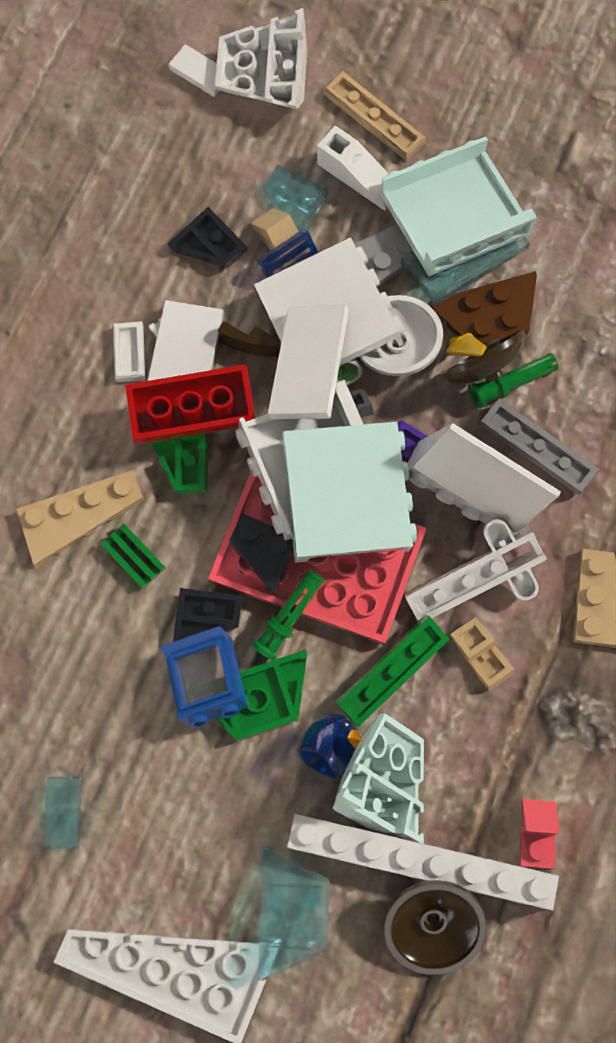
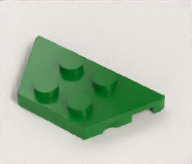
(271, 695)

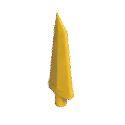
(466, 346)

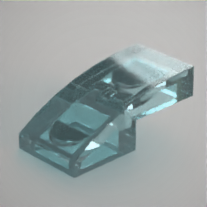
(63, 813)

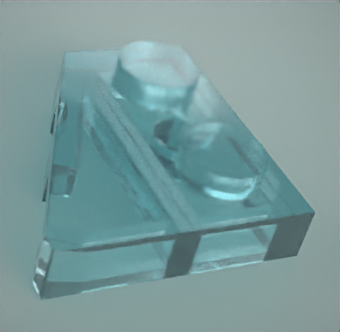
(295, 196)

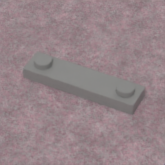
(539, 446)

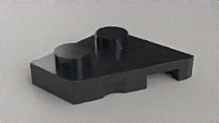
(209, 241)
(262, 550)
(206, 610)

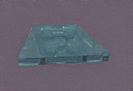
(290, 914)

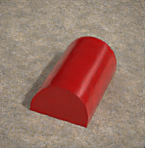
(189, 404)

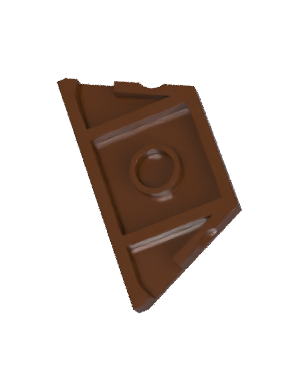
(491, 310)

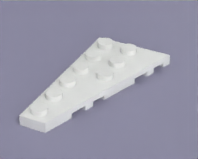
(189, 978)

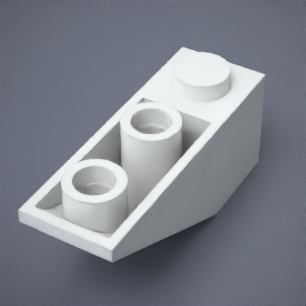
(352, 165)

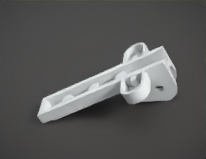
(482, 573)

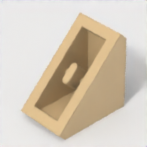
(275, 228)

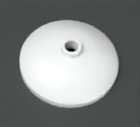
(420, 340)

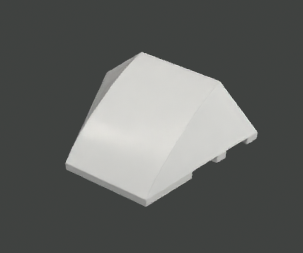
(265, 61)

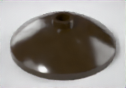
(487, 365)
(438, 942)

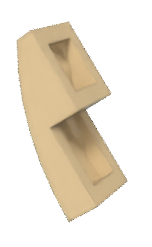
(482, 654)

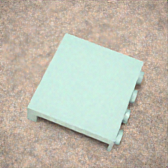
(455, 207)
(347, 490)

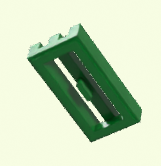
(115, 537)

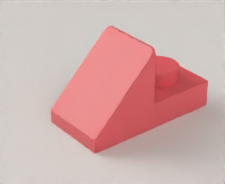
(538, 833)

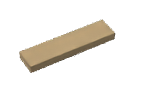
(374, 116)

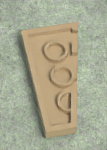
(65, 518)

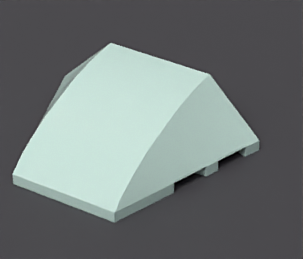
(383, 781)

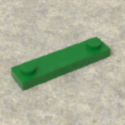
(392, 670)

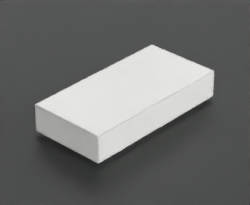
(195, 69)
(129, 351)

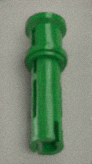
(501, 387)
(283, 630)

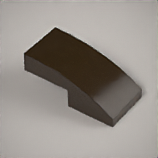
(257, 343)

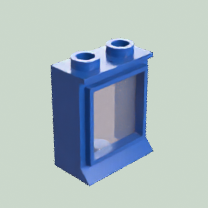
(205, 677)

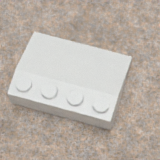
(478, 479)

